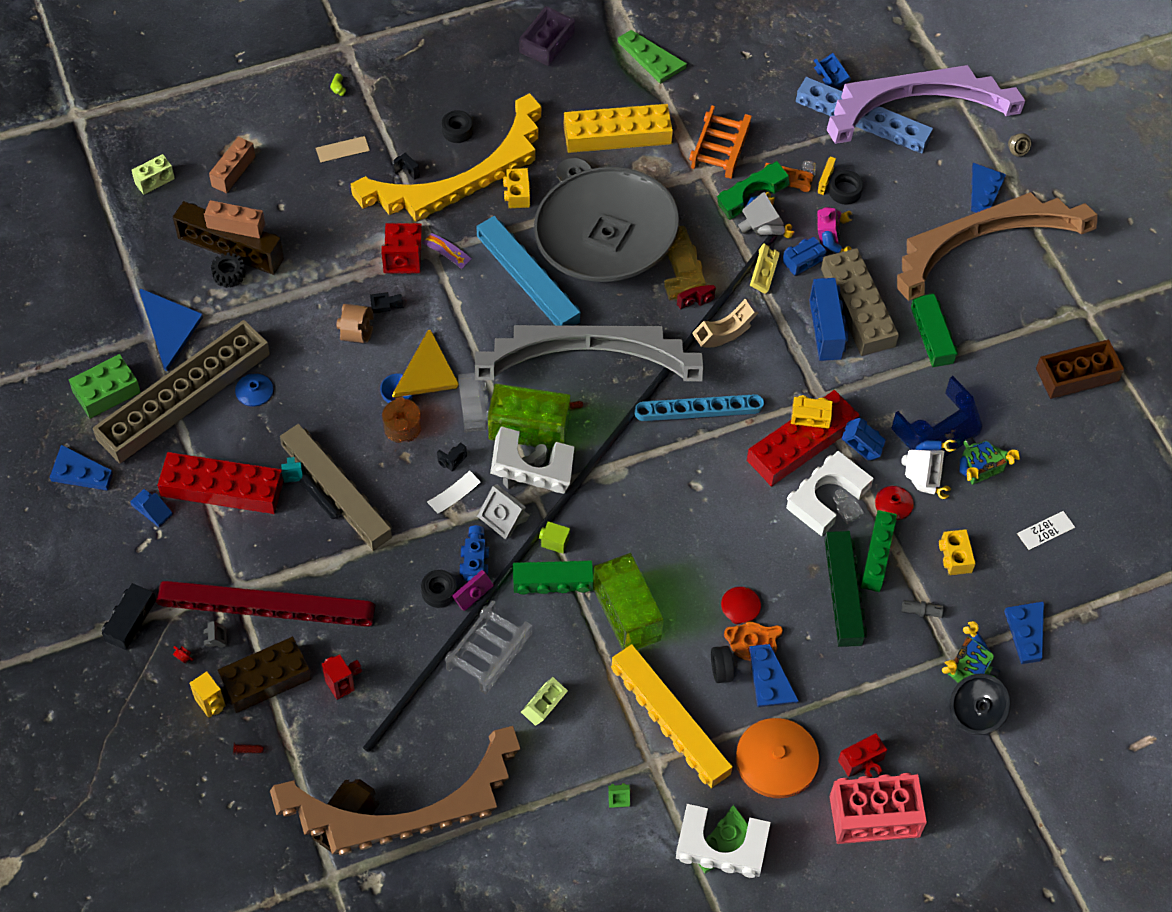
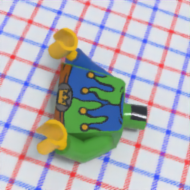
(984, 460)
(972, 658)

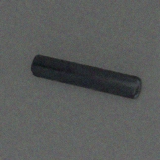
(320, 497)

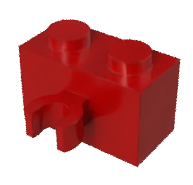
(339, 675)
(863, 756)

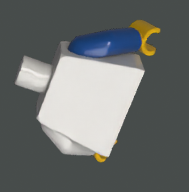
(925, 466)

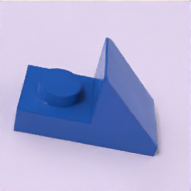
(151, 507)

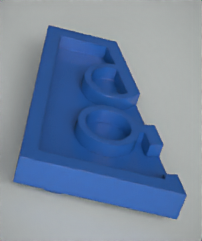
(79, 471)
(1027, 630)

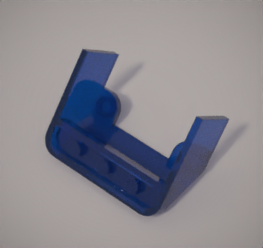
(957, 427)

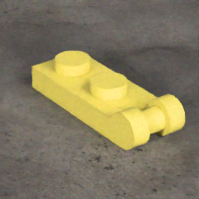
(764, 268)

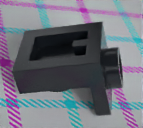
(406, 164)
(454, 457)

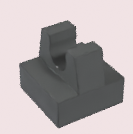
(216, 635)

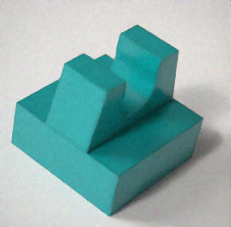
(291, 471)

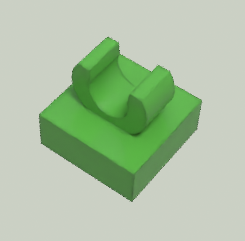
(619, 795)

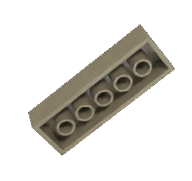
(861, 301)

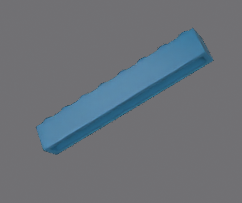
(528, 273)

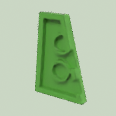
(728, 834)

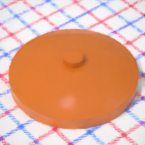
(777, 758)

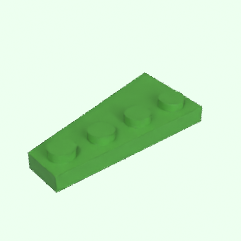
(651, 57)

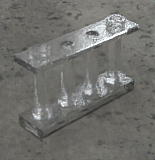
(497, 664)

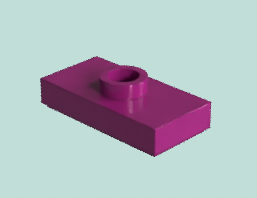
(473, 590)

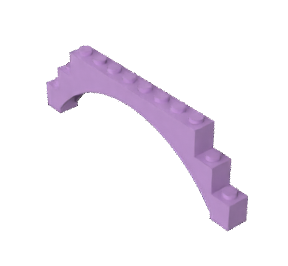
(957, 82)

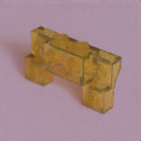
(685, 266)

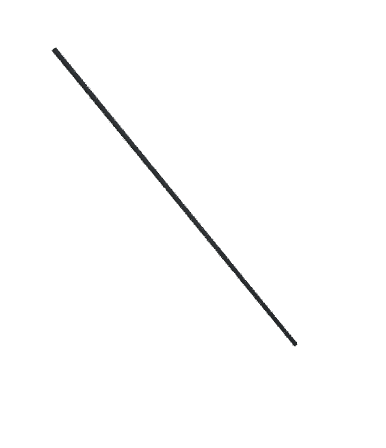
(552, 514)

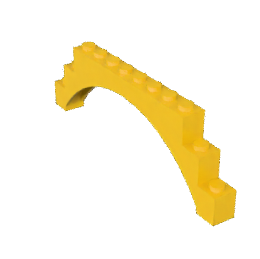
(427, 198)

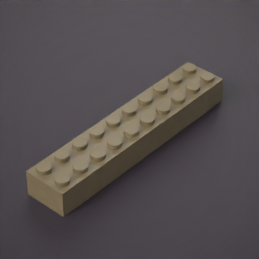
(181, 391)

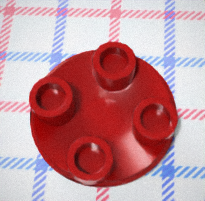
(740, 605)

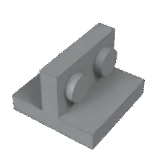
(502, 512)

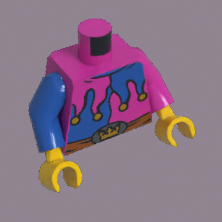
(829, 228)

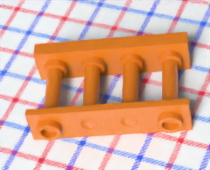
(732, 151)

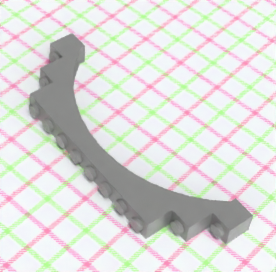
(538, 340)

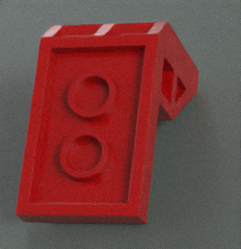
(402, 248)

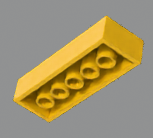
(617, 128)

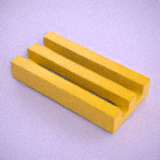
(823, 183)

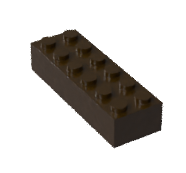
(260, 253)

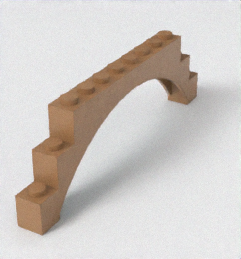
(1024, 211)
(354, 830)

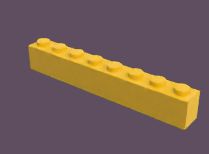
(671, 716)

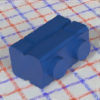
(804, 255)
(863, 439)

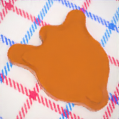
(749, 635)

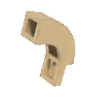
(727, 329)

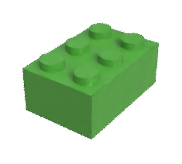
(104, 386)

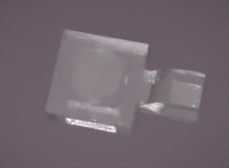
(847, 507)

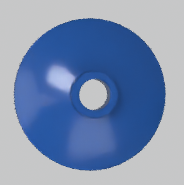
(254, 396)

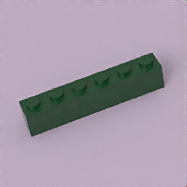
(844, 589)

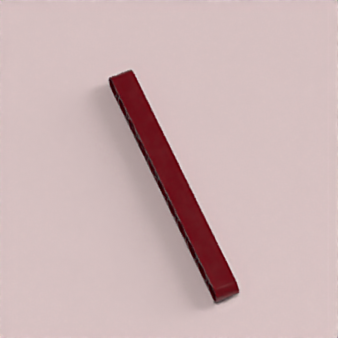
(266, 603)

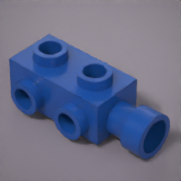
(474, 553)

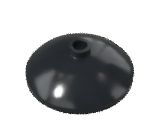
(971, 695)

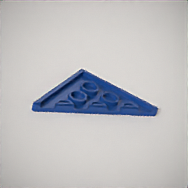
(170, 325)

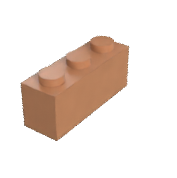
(232, 164)
(234, 219)

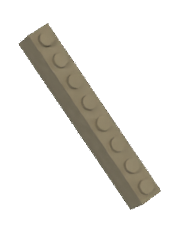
(337, 487)

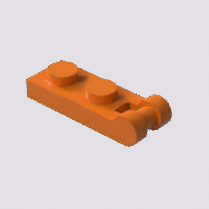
(794, 174)

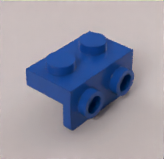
(832, 71)

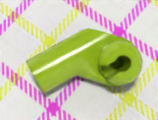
(336, 85)

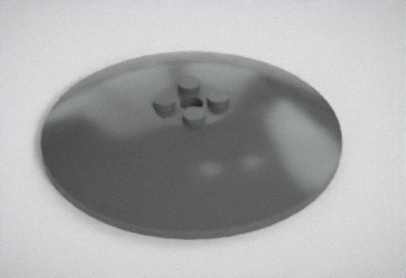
(601, 201)

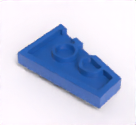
(985, 187)
(769, 678)

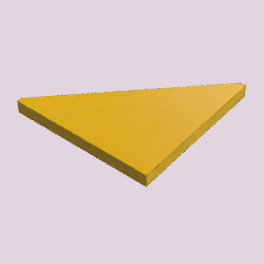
(426, 371)

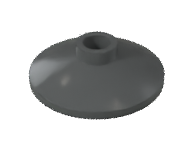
(570, 167)

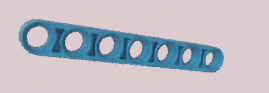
(691, 412)

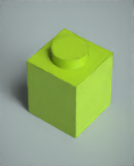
(554, 537)

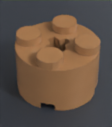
(355, 323)

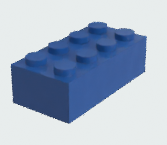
(828, 319)

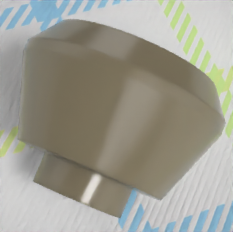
(1019, 144)

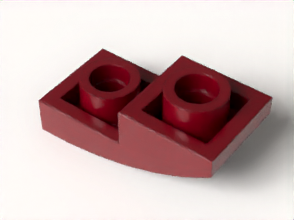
(700, 294)

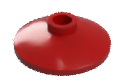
(902, 507)

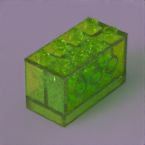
(537, 414)
(627, 602)

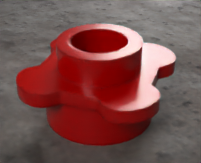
(182, 654)

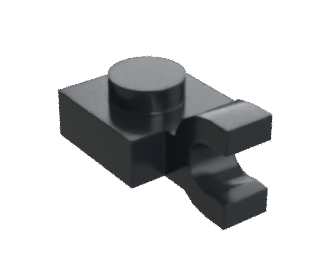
(382, 302)

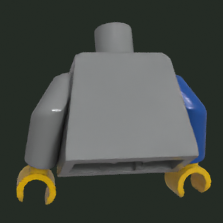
(763, 217)

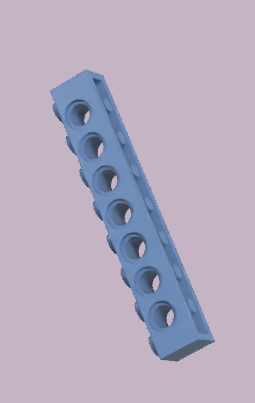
(877, 121)

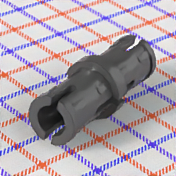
(922, 608)

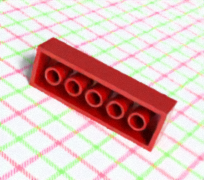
(796, 444)
(220, 483)

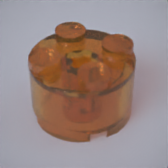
(401, 420)

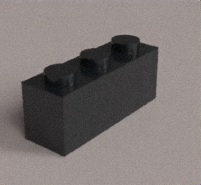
(128, 616)

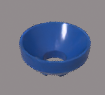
(388, 386)

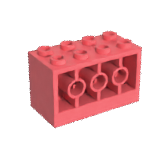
(877, 808)

